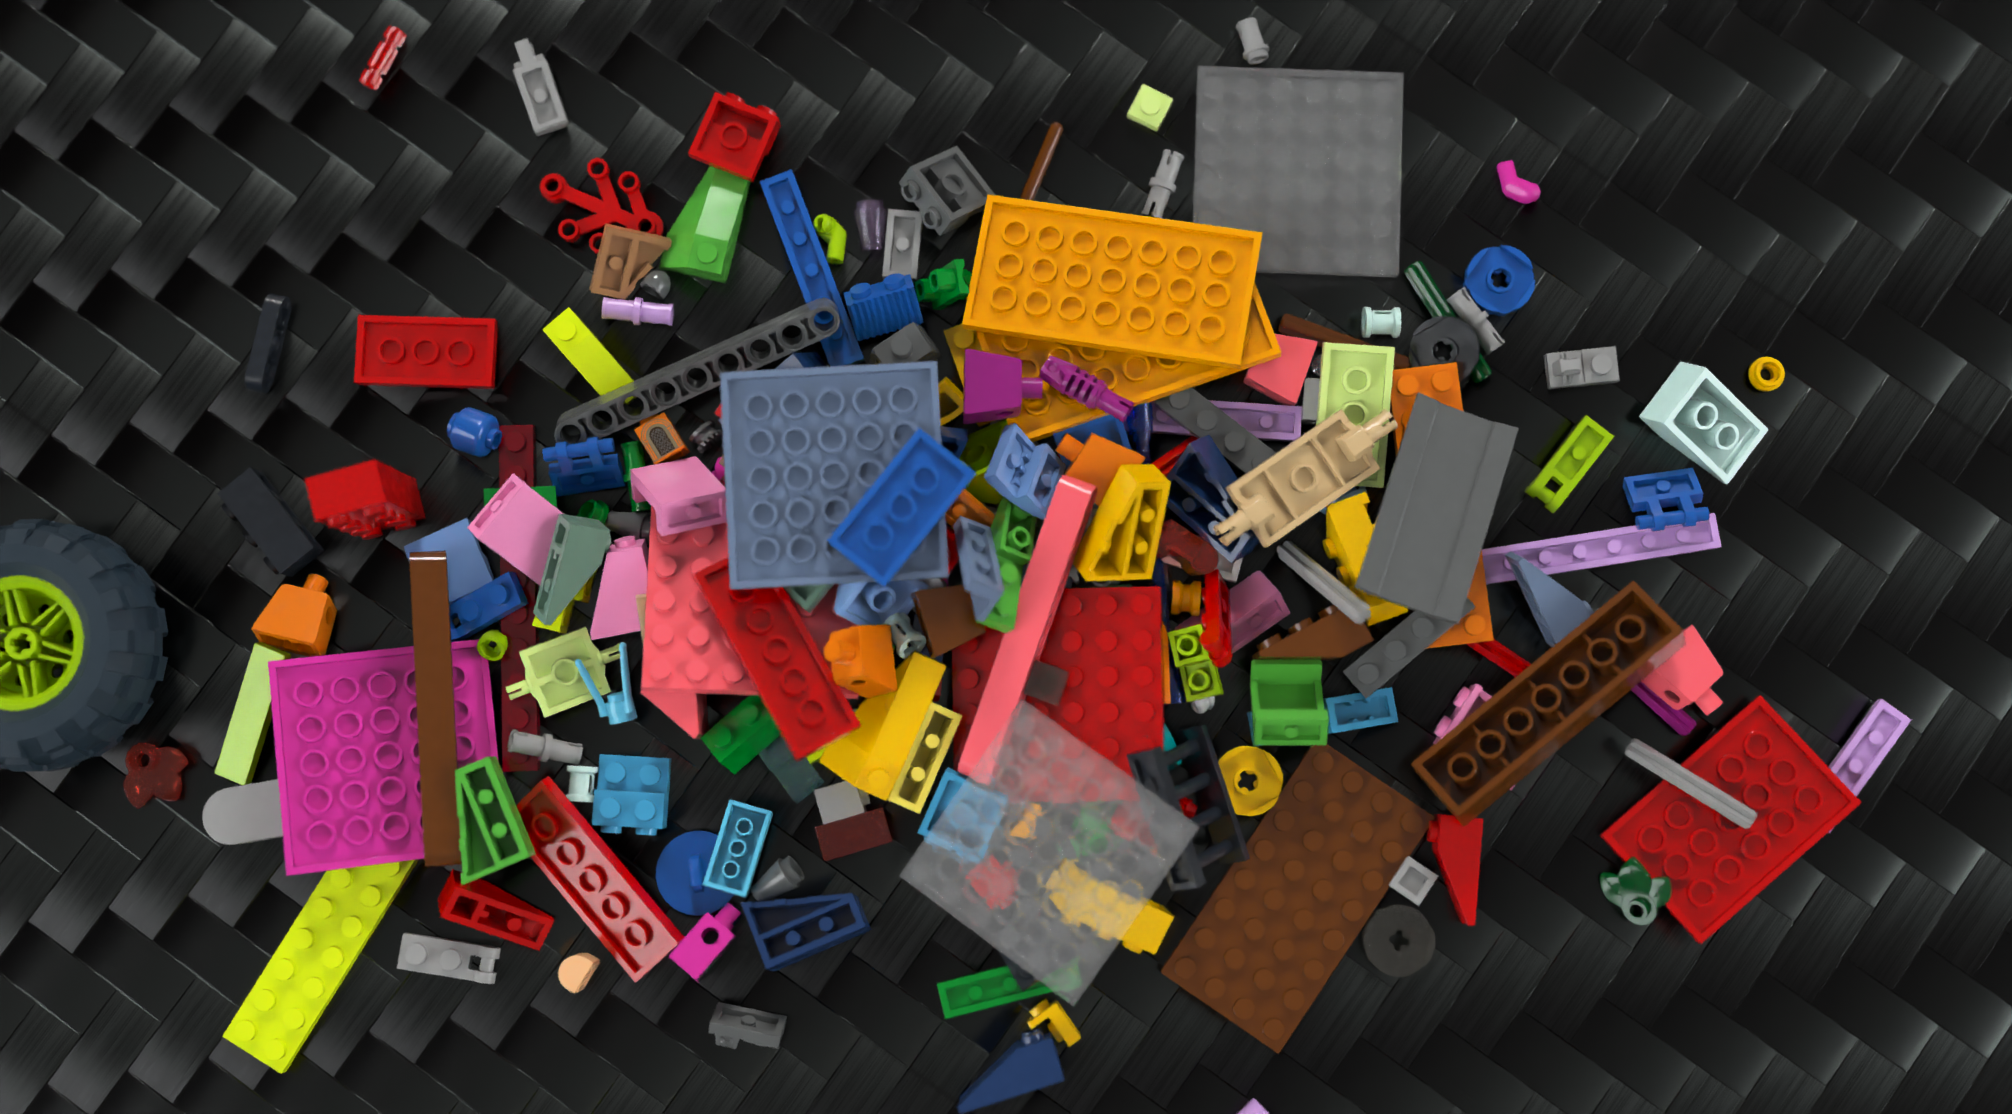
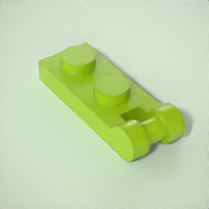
(1570, 463)

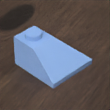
(872, 603)

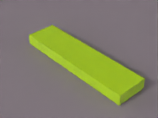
(249, 718)

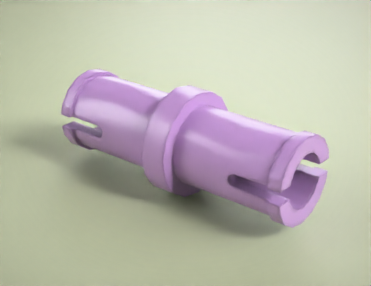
(637, 311)

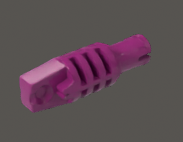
(1084, 388)

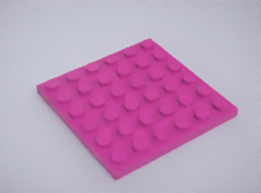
(353, 752)

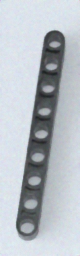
(707, 360)

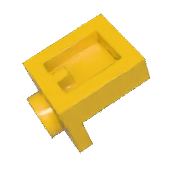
(1061, 1024)

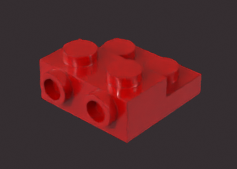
(735, 136)

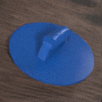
(682, 874)

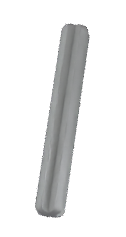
(1324, 582)
(1690, 783)

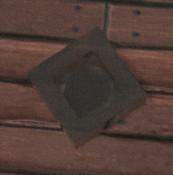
(1047, 682)

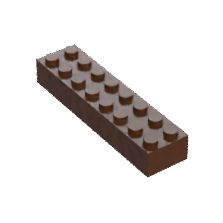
(1549, 703)

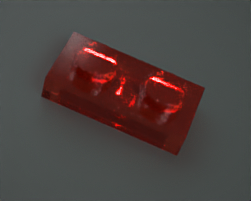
(853, 834)

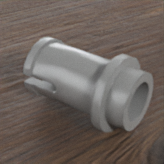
(1252, 41)

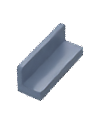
(978, 565)

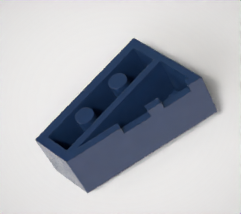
(1200, 496)
(803, 926)

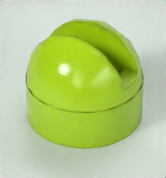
(488, 652)

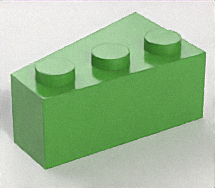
(488, 820)

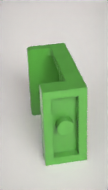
(1288, 702)

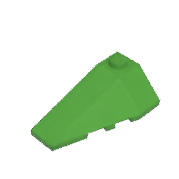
(708, 228)

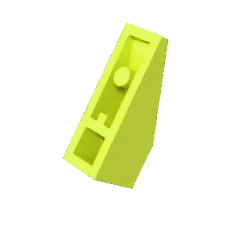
(587, 353)

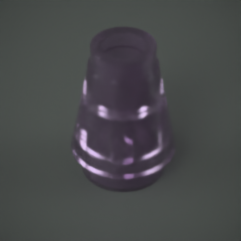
(871, 222)

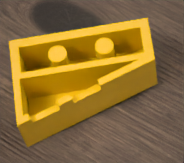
(1347, 541)

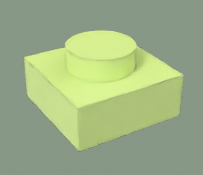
(1149, 107)

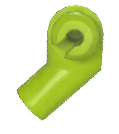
(833, 235)

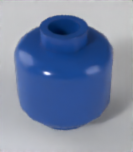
(474, 432)

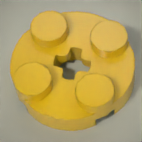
(1266, 787)

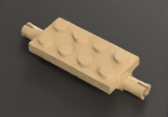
(1304, 477)

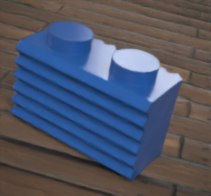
(883, 306)

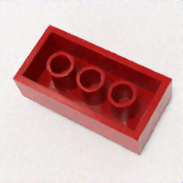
(365, 499)

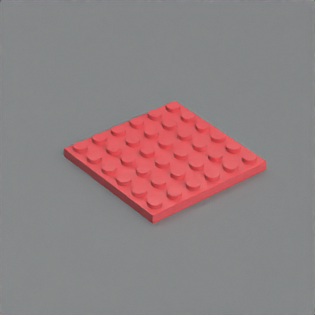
(683, 638)

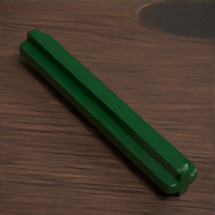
(1438, 306)

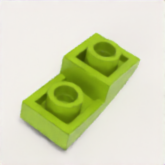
(1197, 672)

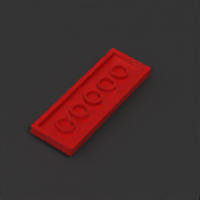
(780, 661)
(596, 881)

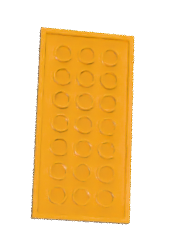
(1113, 281)
(1126, 374)

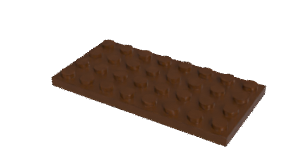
(1300, 898)

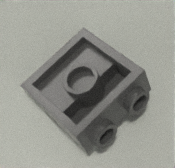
(945, 190)

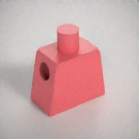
(1283, 376)
(1688, 676)

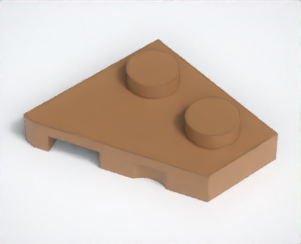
(624, 259)

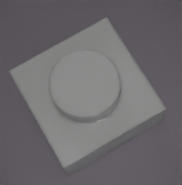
(1413, 880)

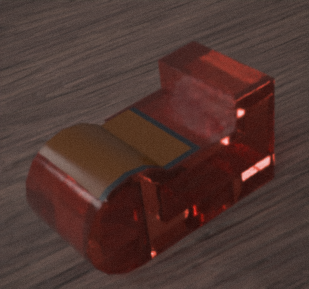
(1186, 548)

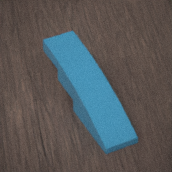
(1355, 711)

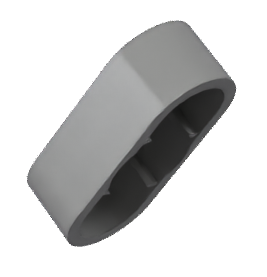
(244, 813)

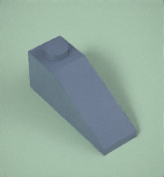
(1551, 604)

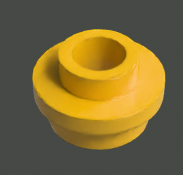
(1776, 374)

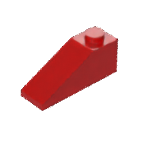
(1458, 858)
(493, 911)

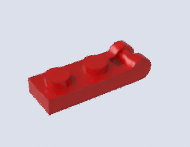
(1216, 620)

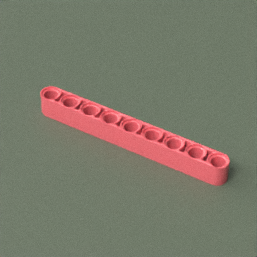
(1035, 612)

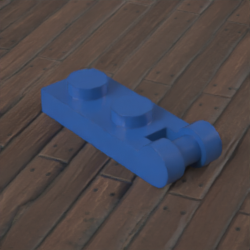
(486, 606)

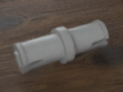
(1162, 184)
(1472, 315)
(544, 747)

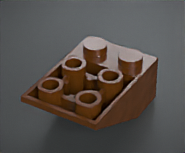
(1323, 640)

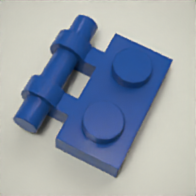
(584, 474)
(1665, 490)

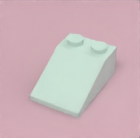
(1704, 421)

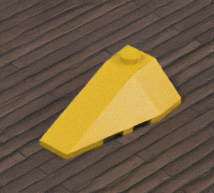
(889, 725)

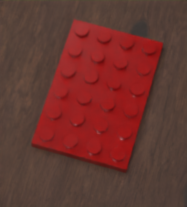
(1710, 858)

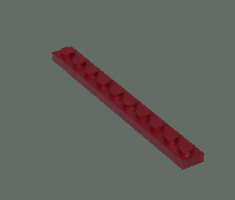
(522, 714)

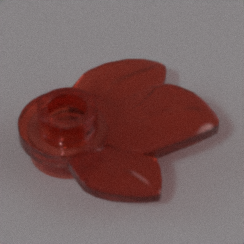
(155, 779)

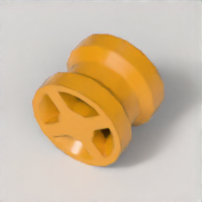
(1186, 598)

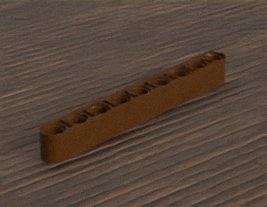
(435, 707)

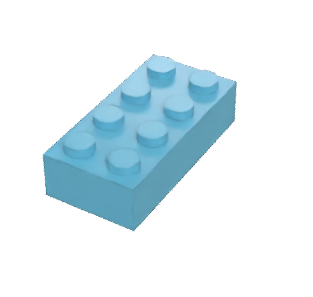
(738, 849)

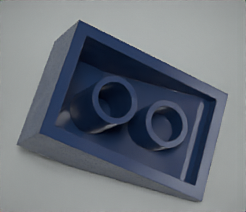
(1021, 1069)

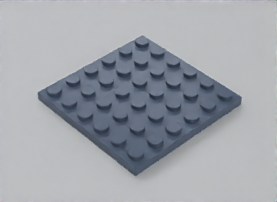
(804, 456)

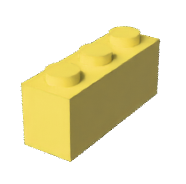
(925, 758)

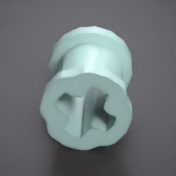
(1381, 322)
(905, 635)
(581, 783)

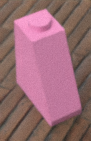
(621, 580)

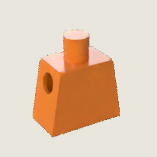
(1096, 460)
(298, 618)
(863, 659)

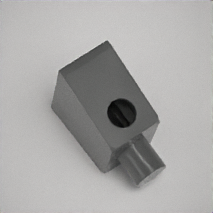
(905, 346)

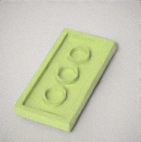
(1361, 385)

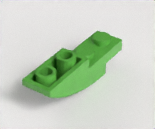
(1013, 541)

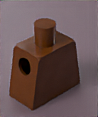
(946, 617)

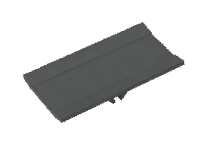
(1436, 509)

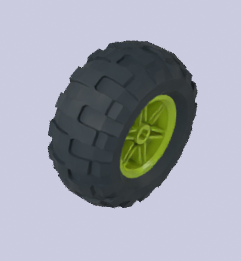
(105, 668)

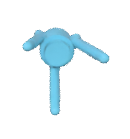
(620, 705)

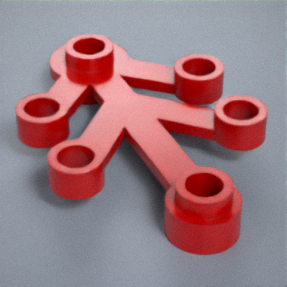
(606, 211)

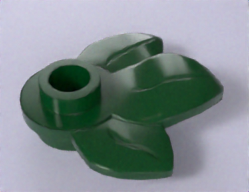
(1633, 887)

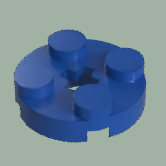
(1518, 277)

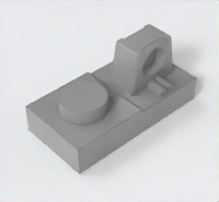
(1581, 367)

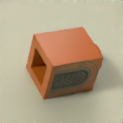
(661, 439)

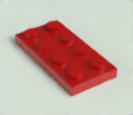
(426, 351)

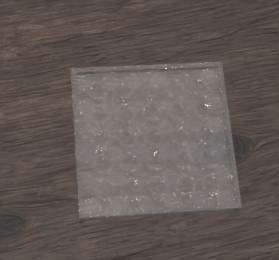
(1304, 164)
(1049, 851)

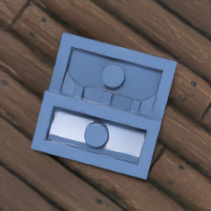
(1024, 471)
(466, 563)

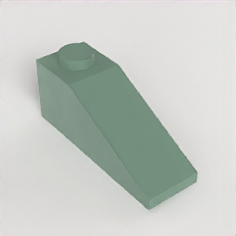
(571, 561)

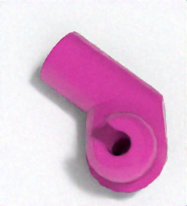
(1515, 187)

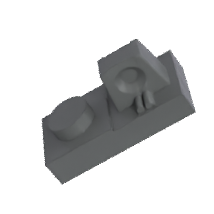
(753, 1026)

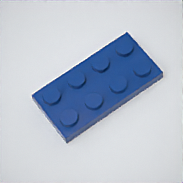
(901, 507)

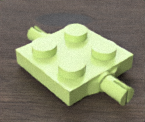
(553, 673)

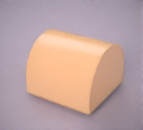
(577, 971)

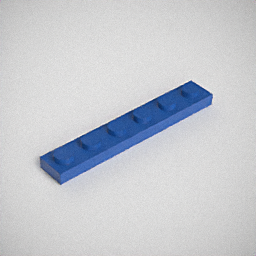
(810, 264)

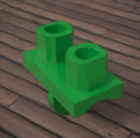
(944, 285)

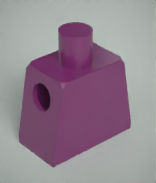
(995, 387)

